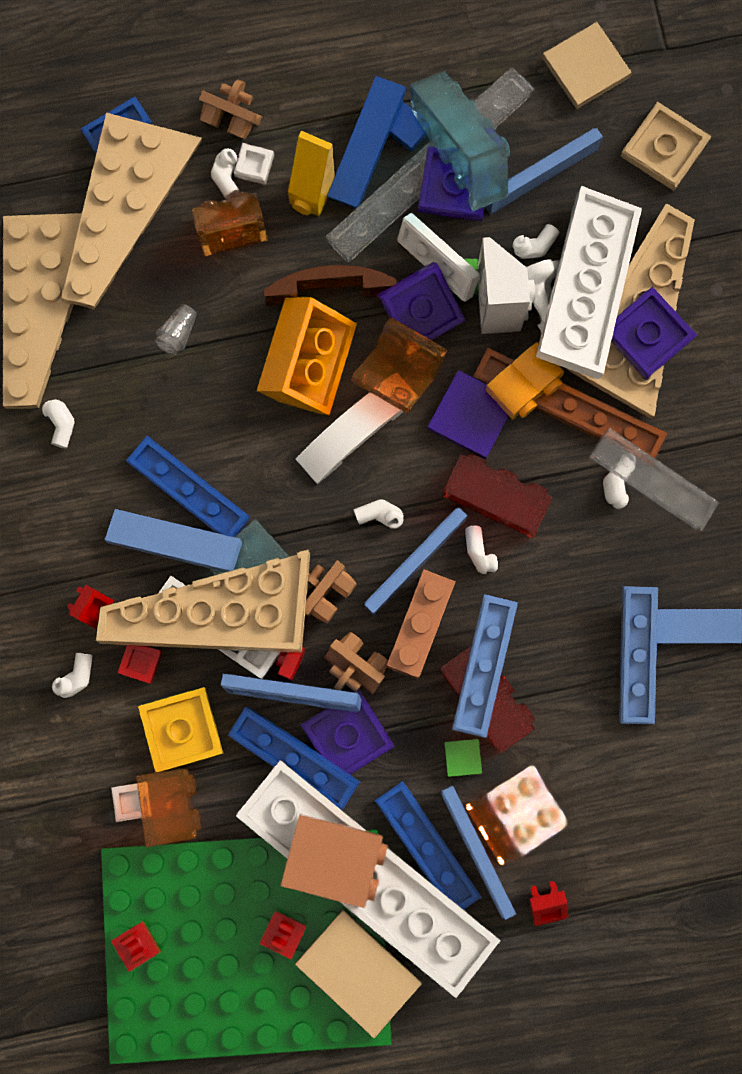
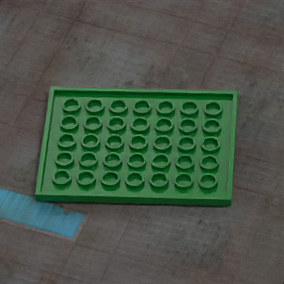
(213, 981)

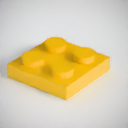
(180, 730)

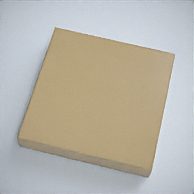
(586, 65)
(665, 146)

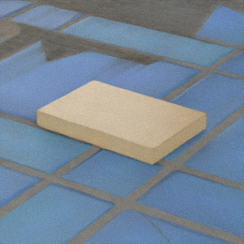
(358, 973)

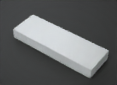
(430, 248)

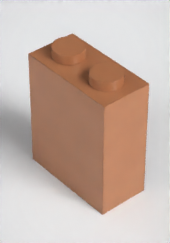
(334, 861)

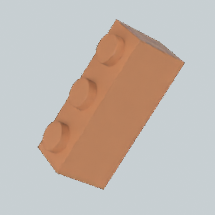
(420, 624)

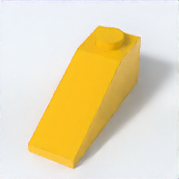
(311, 174)

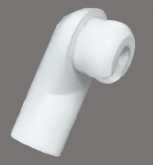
(475, 549)

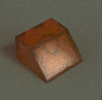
(229, 223)
(168, 807)

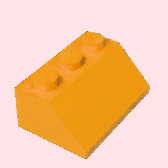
(307, 355)

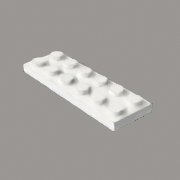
(589, 283)

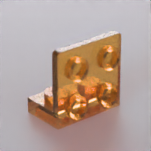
(400, 366)
(517, 815)

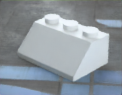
(502, 290)

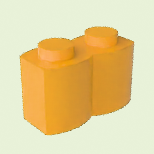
(524, 382)

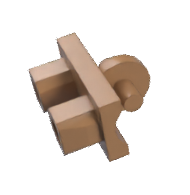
(242, 118)
(335, 579)
(351, 668)

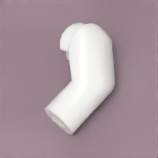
(222, 172)
(536, 247)
(61, 419)
(615, 491)
(382, 512)
(75, 680)

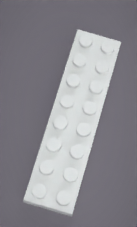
(406, 906)

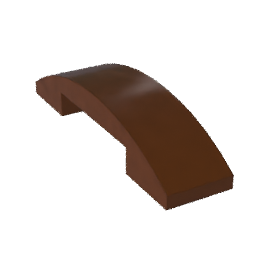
(328, 277)

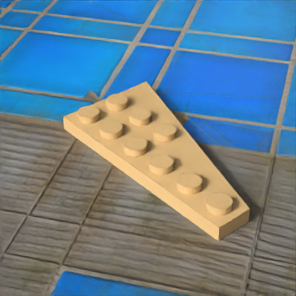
(126, 188)
(659, 265)
(34, 316)
(230, 611)

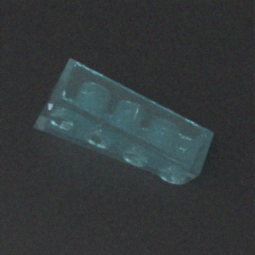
(462, 138)

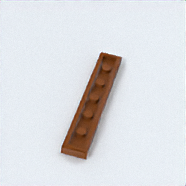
(580, 409)

